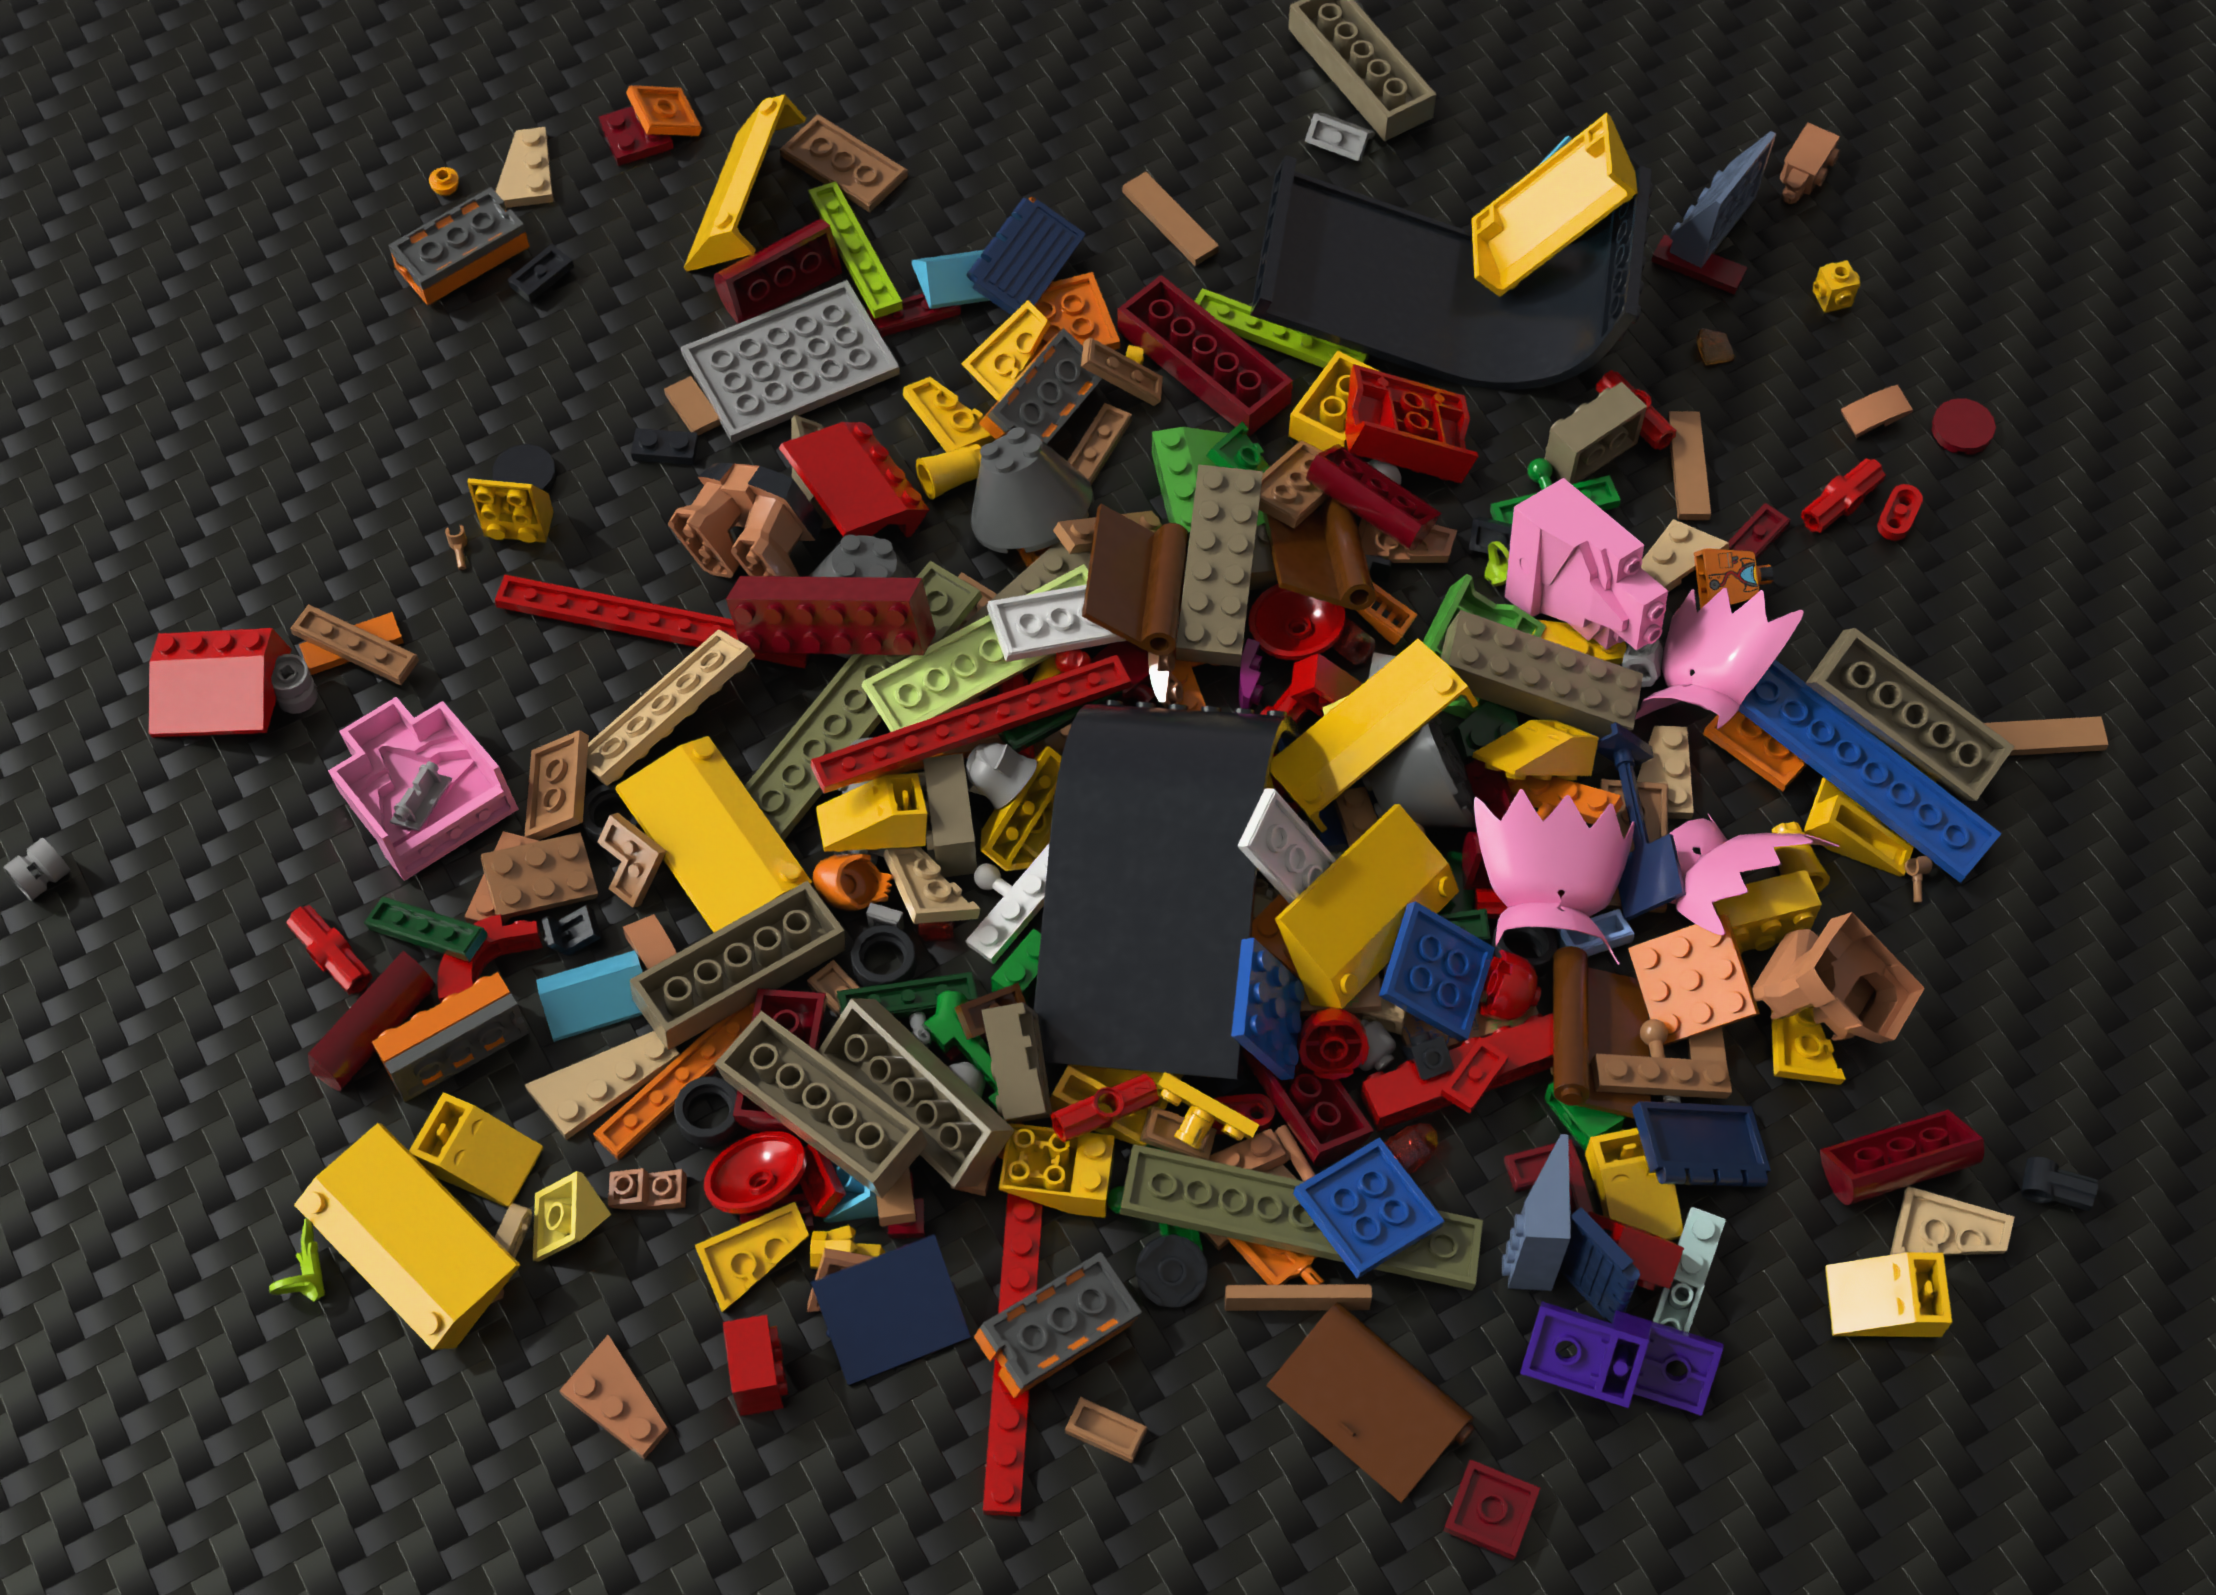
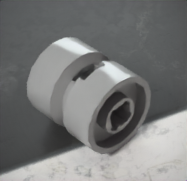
(293, 684)
(45, 860)

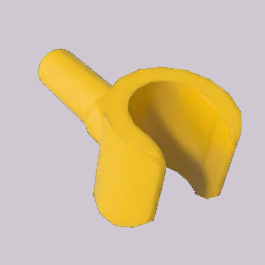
(1135, 353)

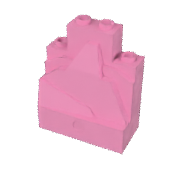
(1582, 569)
(387, 758)

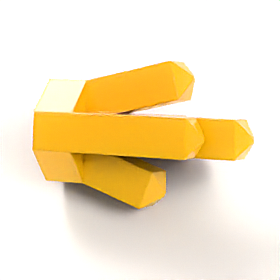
(841, 1240)

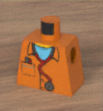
(1729, 570)

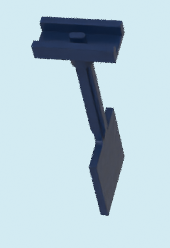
(1653, 868)

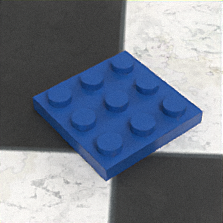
(1437, 971)
(1267, 1009)
(1368, 1207)

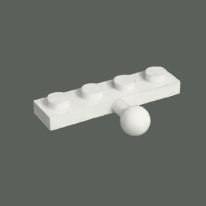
(1013, 911)

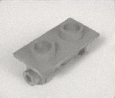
(421, 798)

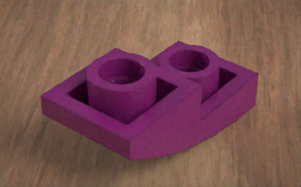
(1249, 681)

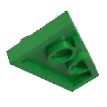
(1238, 451)

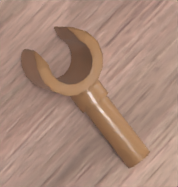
(457, 543)
(1917, 868)

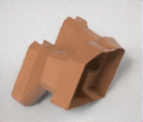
(1845, 977)

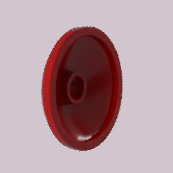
(1283, 613)
(755, 1172)

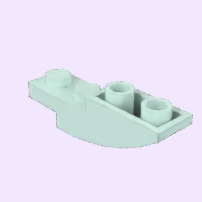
(1700, 1240)

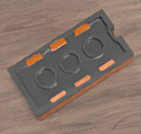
(459, 246)
(1044, 391)
(450, 1036)
(1057, 1324)

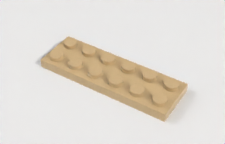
(665, 706)

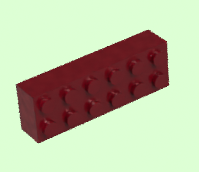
(1204, 355)
(832, 615)

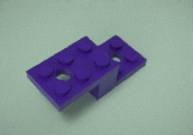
(1621, 1358)

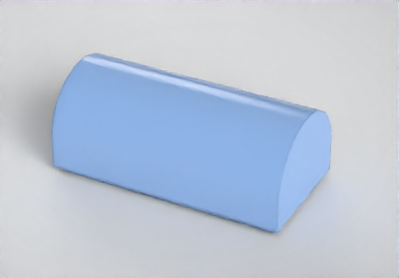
(1611, 924)

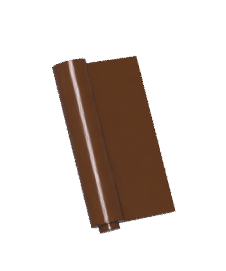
(1323, 557)
(1136, 580)
(1590, 1017)
(1370, 1402)

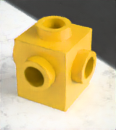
(1836, 286)

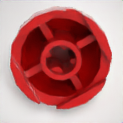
(1510, 987)
(1332, 1043)

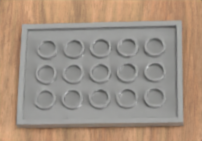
(790, 361)

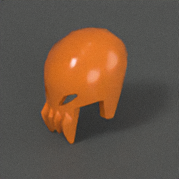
(850, 882)

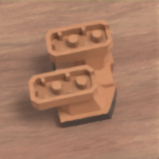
(749, 497)

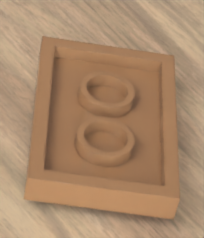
(556, 786)
(539, 876)

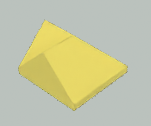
(565, 1215)

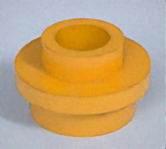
(444, 181)

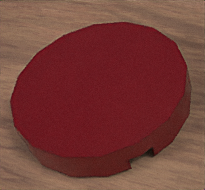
(1963, 426)

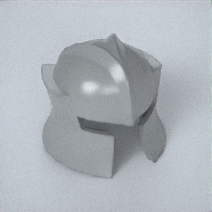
(998, 772)

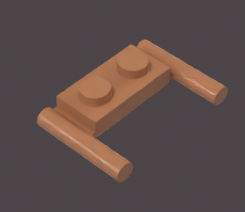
(1266, 1152)

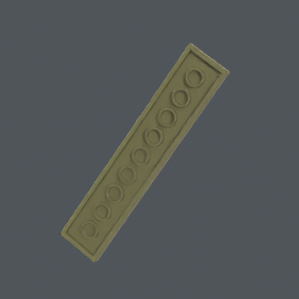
(843, 712)
(1265, 1212)

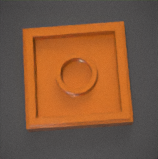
(664, 110)

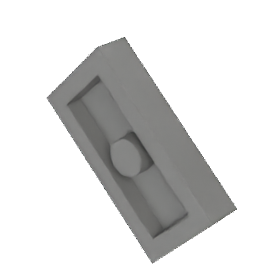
(1338, 136)

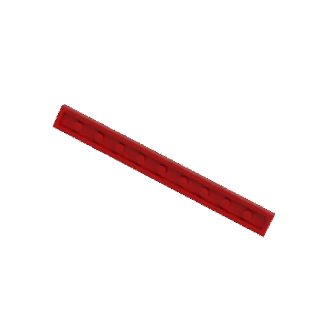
(622, 615)
(969, 724)
(1010, 1414)

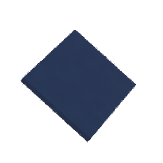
(890, 1309)

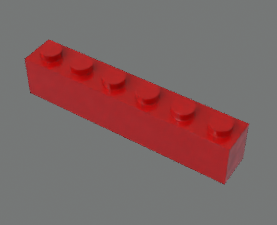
(1404, 1096)

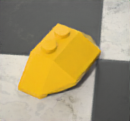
(1023, 826)

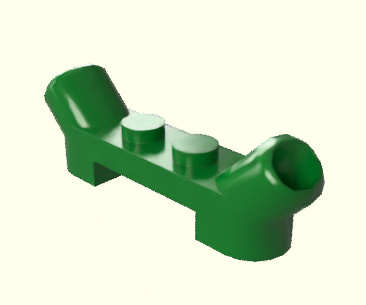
(948, 1032)

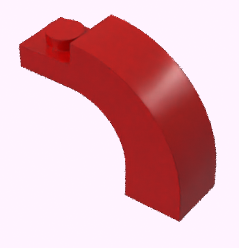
(458, 975)

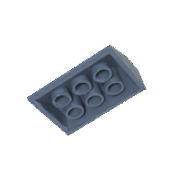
(1721, 205)
(1542, 1227)

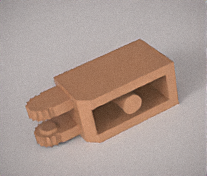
(1808, 162)

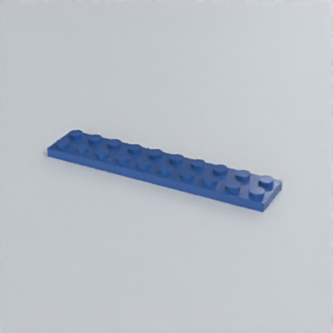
(1869, 771)

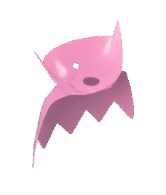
(1724, 651)
(1537, 858)
(1717, 869)

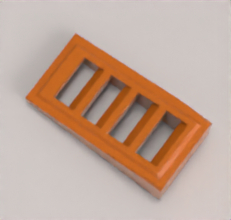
(1384, 625)

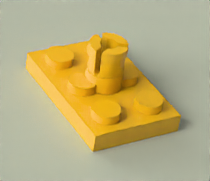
(1202, 1113)

